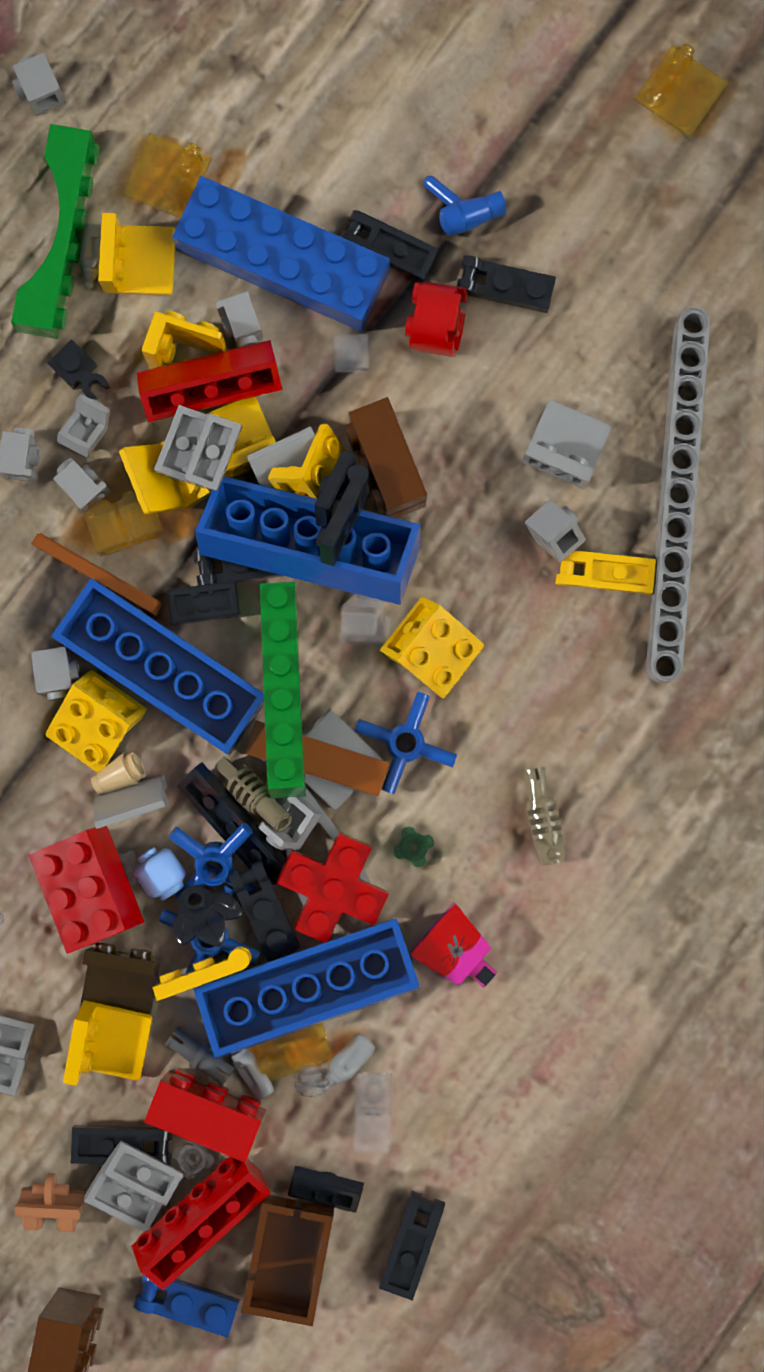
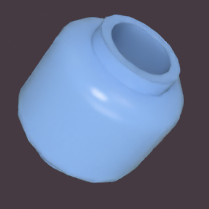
(159, 873)

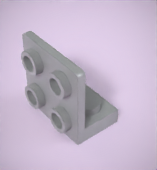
(566, 444)

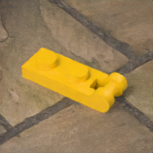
(608, 572)
(205, 971)

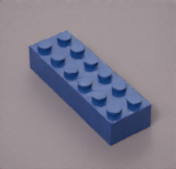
(281, 253)
(280, 532)
(160, 666)
(306, 988)

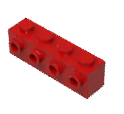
(209, 380)
(199, 1220)

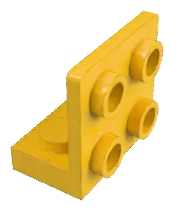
(136, 258)
(172, 327)
(253, 435)
(319, 462)
(155, 491)
(433, 646)
(94, 720)
(107, 1042)

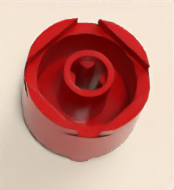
(437, 318)

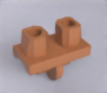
(50, 1201)

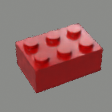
(86, 888)
(205, 1114)

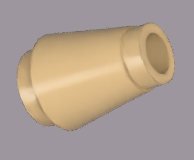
(119, 774)

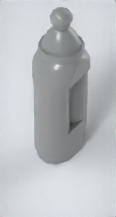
(90, 253)
(349, 1060)
(251, 1073)

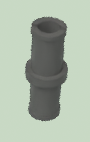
(199, 1056)

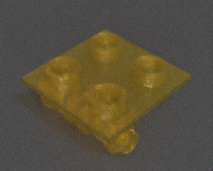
(681, 90)
(166, 174)
(294, 1052)

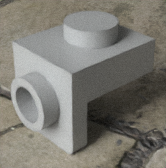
(85, 426)
(303, 821)

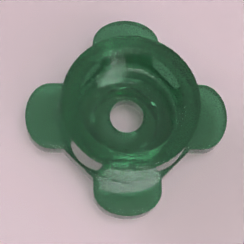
(416, 856)

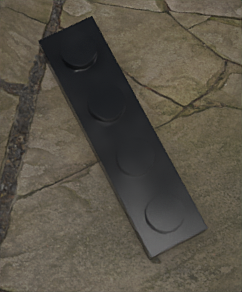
(227, 815)

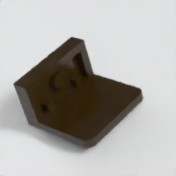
(120, 977)

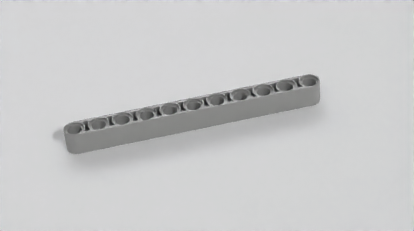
(684, 479)

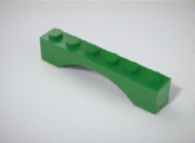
(42, 298)
(282, 690)

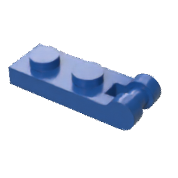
(189, 1305)

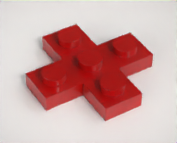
(333, 887)

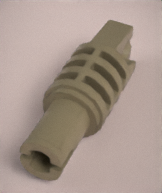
(253, 794)
(543, 818)

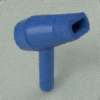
(467, 214)

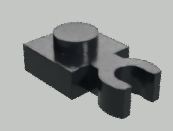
(76, 367)

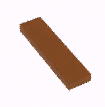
(97, 573)
(329, 762)

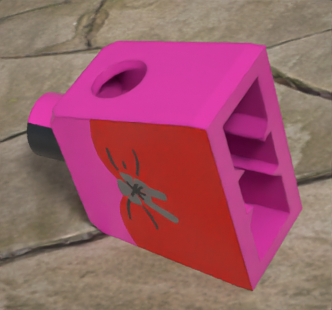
(455, 949)

